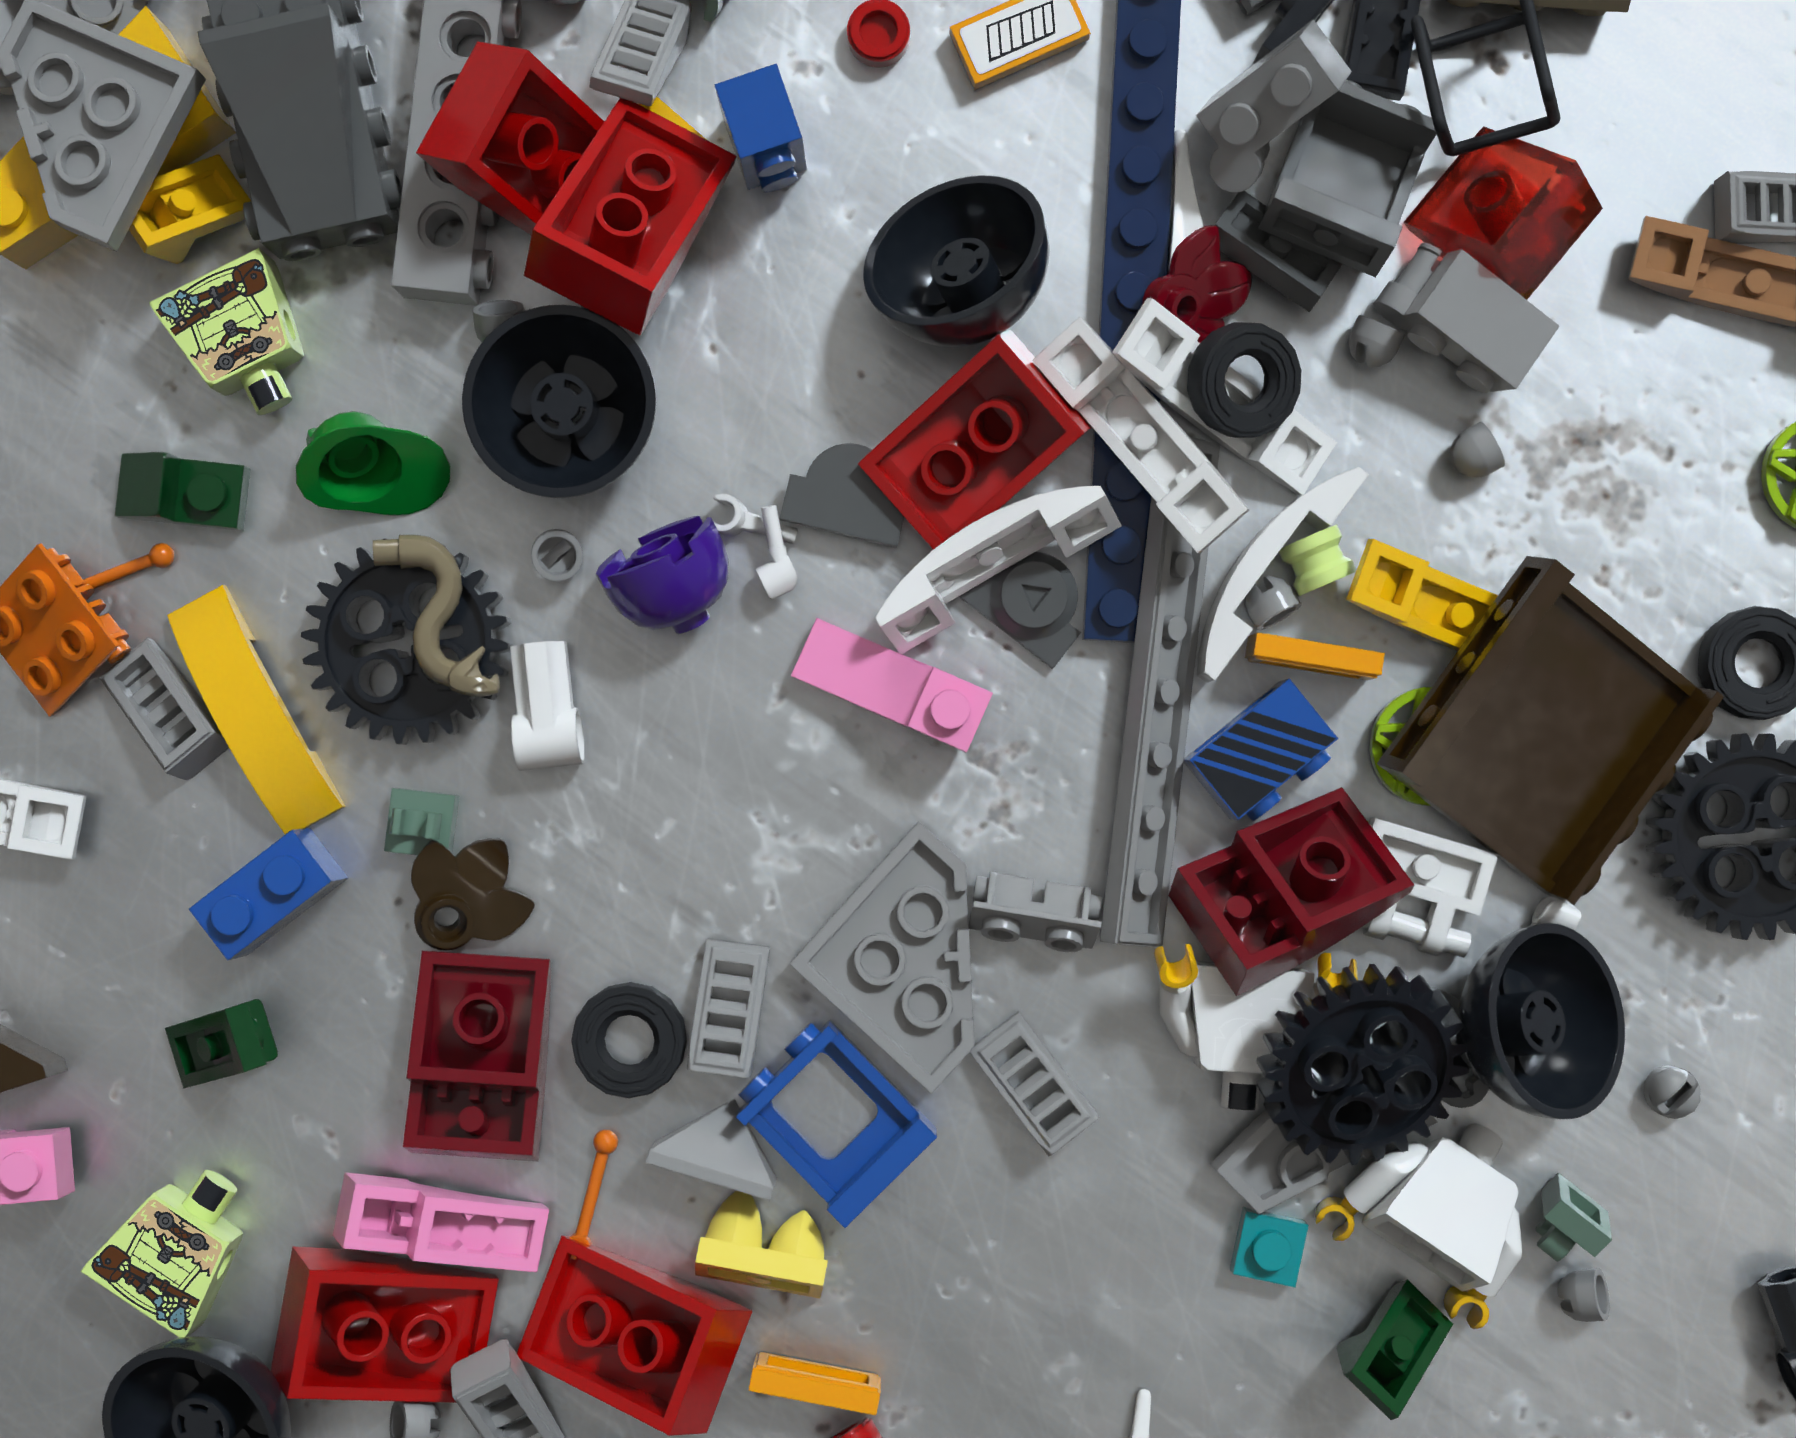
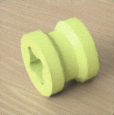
(1317, 560)

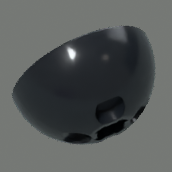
(959, 261)
(553, 366)
(1544, 1022)
(195, 1392)

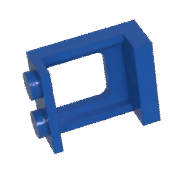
(869, 1159)

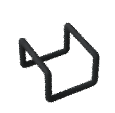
(1426, 46)

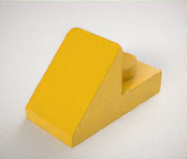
(187, 206)

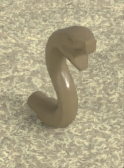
(425, 552)

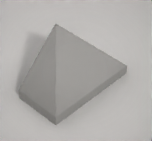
(718, 1152)

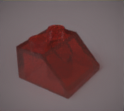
(1509, 210)

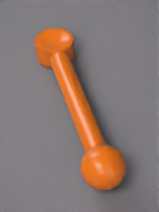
(160, 555)
(605, 1143)

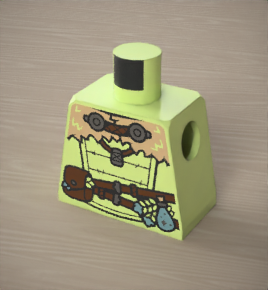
(236, 329)
(172, 1254)

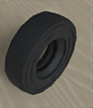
(1279, 388)
(1718, 656)
(621, 1078)

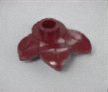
(1201, 286)

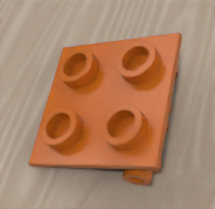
(52, 630)

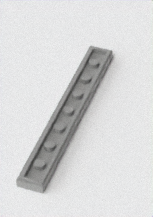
(1155, 732)

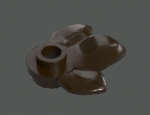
(471, 886)

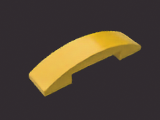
(1417, 596)
(251, 712)

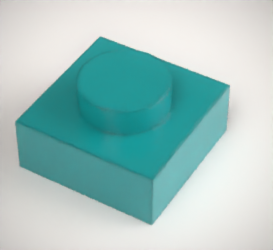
(1269, 1247)

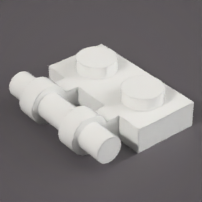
(1442, 873)

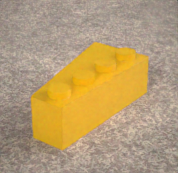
(25, 225)

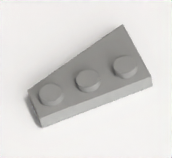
(1270, 1168)

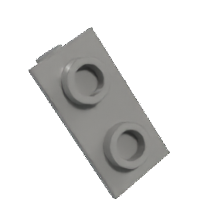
(1064, 920)

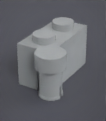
(1267, 102)
(1467, 317)

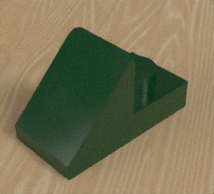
(182, 491)
(222, 1043)
(1394, 1348)

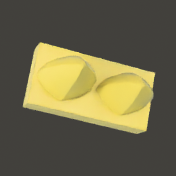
(735, 1251)

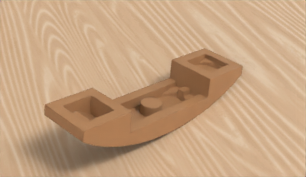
(1715, 272)

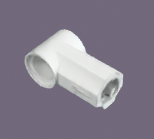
(547, 725)

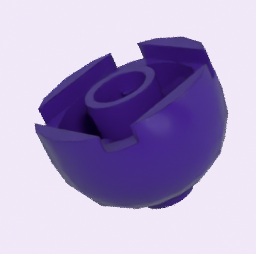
(669, 577)

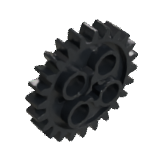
(416, 698)
(1746, 780)
(1362, 1064)

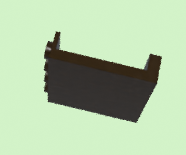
(1549, 732)

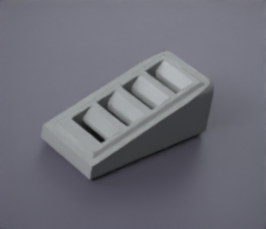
(644, 39)
(1731, 207)
(188, 744)
(725, 1063)
(1069, 1126)
(491, 1376)

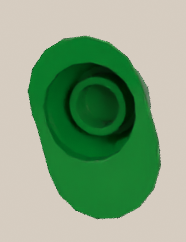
(370, 468)

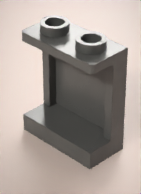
(1349, 178)

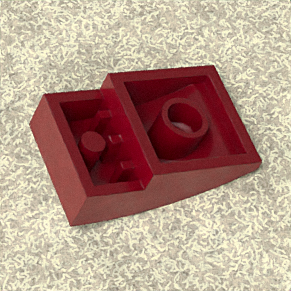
(1288, 889)
(478, 1056)

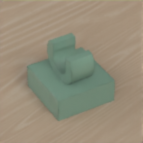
(418, 818)
(1571, 1219)

